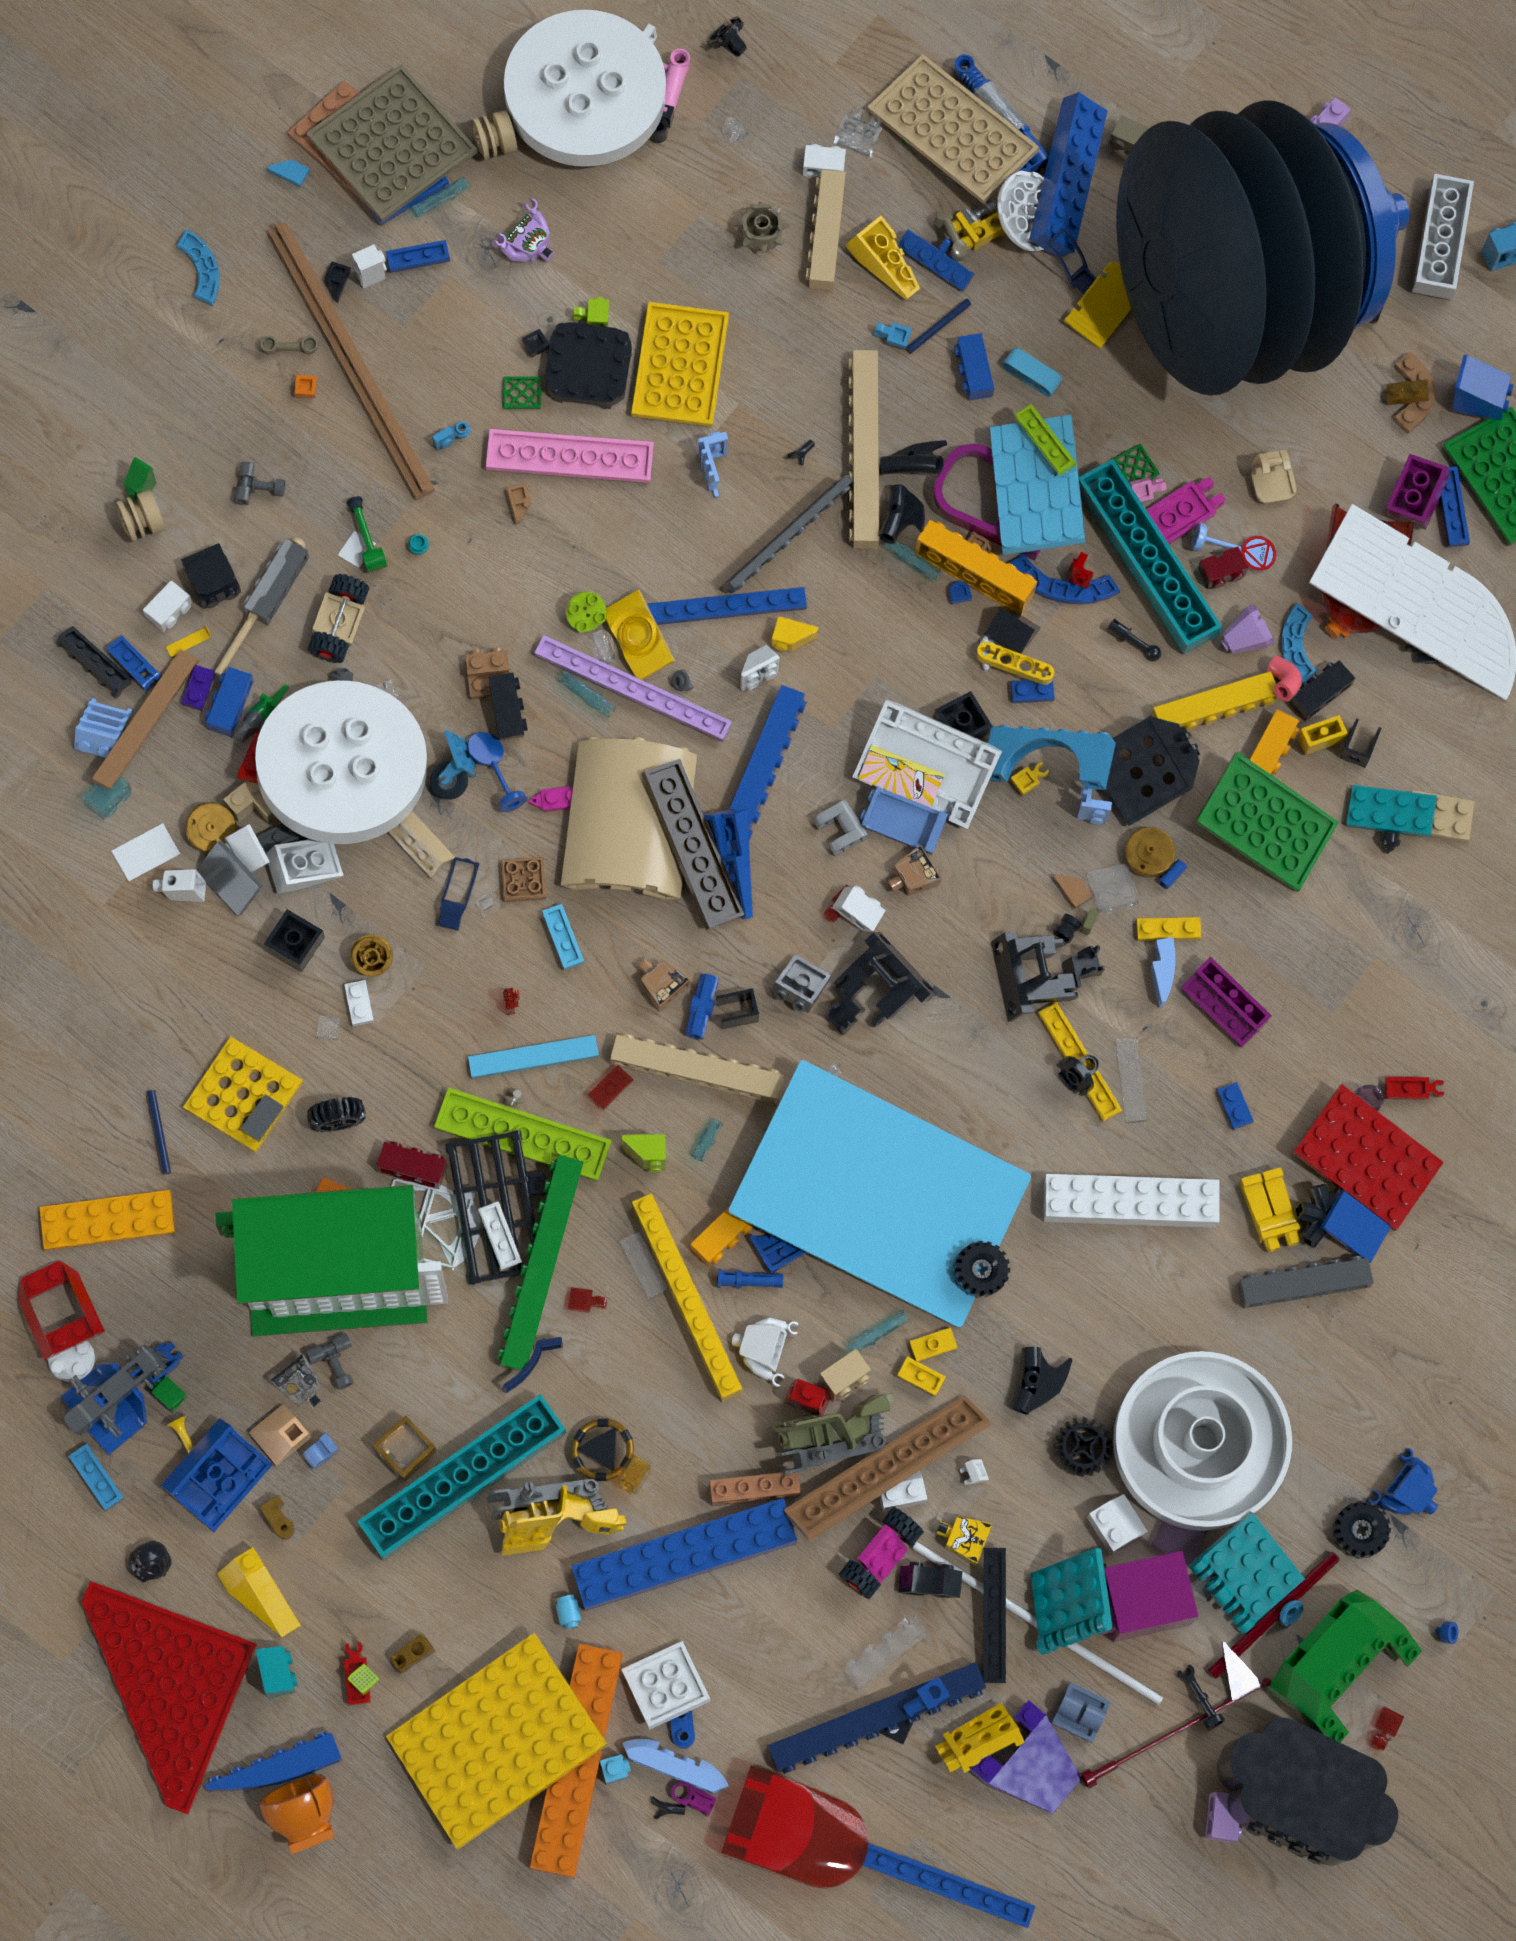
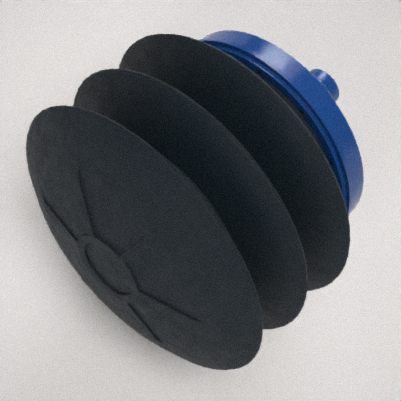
(1253, 243)

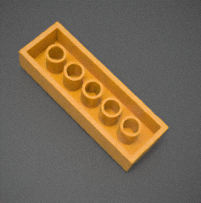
(975, 567)

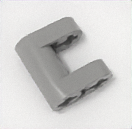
(848, 821)

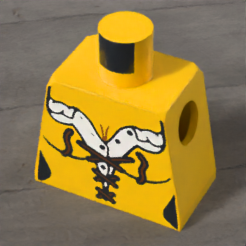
(965, 1538)

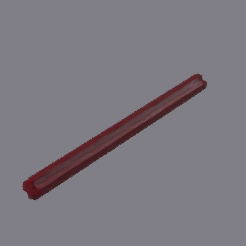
(1273, 1615)

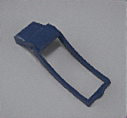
(1082, 278)
(452, 911)
(541, 1345)

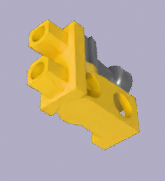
(978, 232)

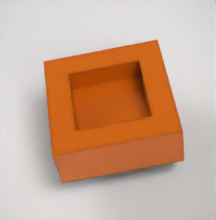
(305, 386)

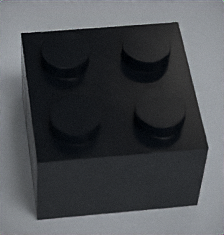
(964, 715)
(294, 940)

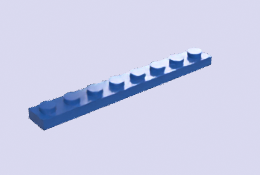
(728, 606)
(949, 1886)

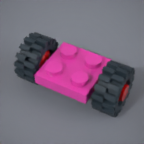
(882, 1553)

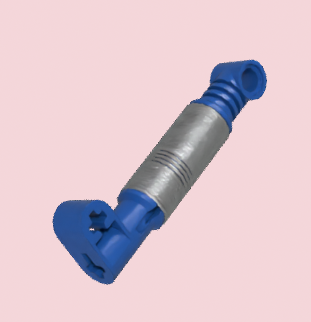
(991, 96)

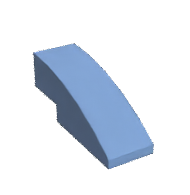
(1163, 969)

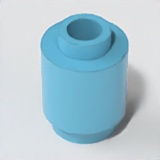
(568, 1611)

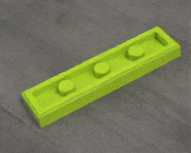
(1045, 440)

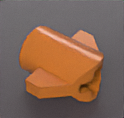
(1335, 630)

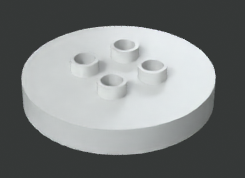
(585, 87)
(341, 762)
(1202, 1440)

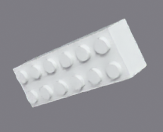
(1443, 236)

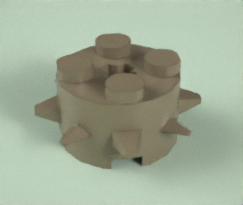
(762, 227)

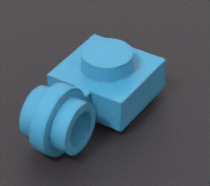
(447, 436)

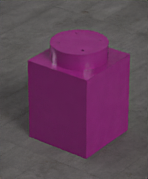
(1149, 1596)

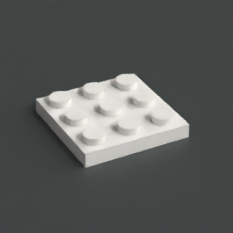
(666, 1685)

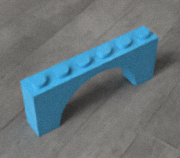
(1091, 749)

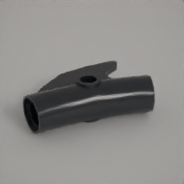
(915, 459)
(902, 511)
(1047, 1381)

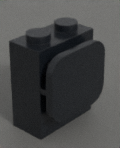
(211, 576)

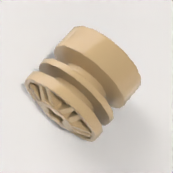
(494, 134)
(140, 515)

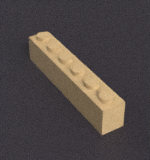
(827, 229)

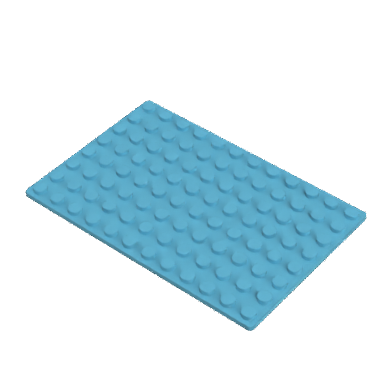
(876, 1191)

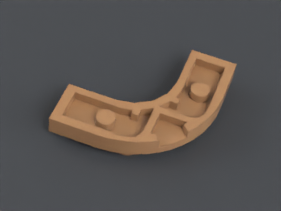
(1415, 412)

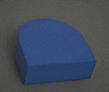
(959, 593)

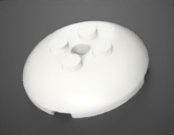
(1018, 206)

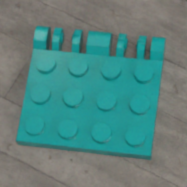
(1250, 1571)
(1071, 1601)

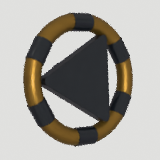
(601, 1449)

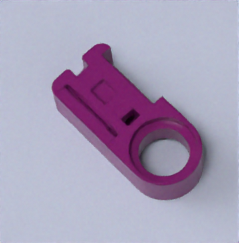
(696, 1798)

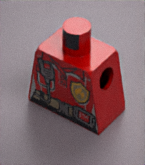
(807, 1397)

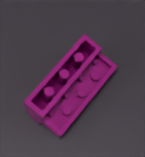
(1226, 1001)

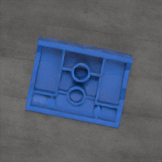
(216, 1475)

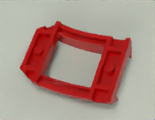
(70, 1334)

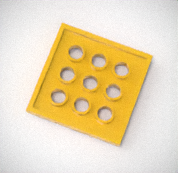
(221, 1069)

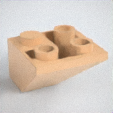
(280, 1434)

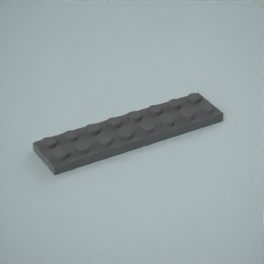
(782, 540)

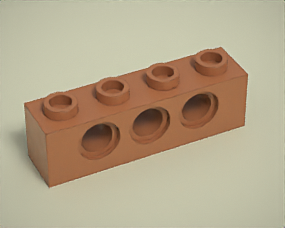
(754, 1488)

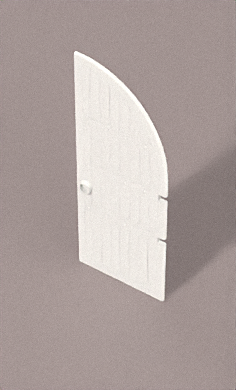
(1419, 600)

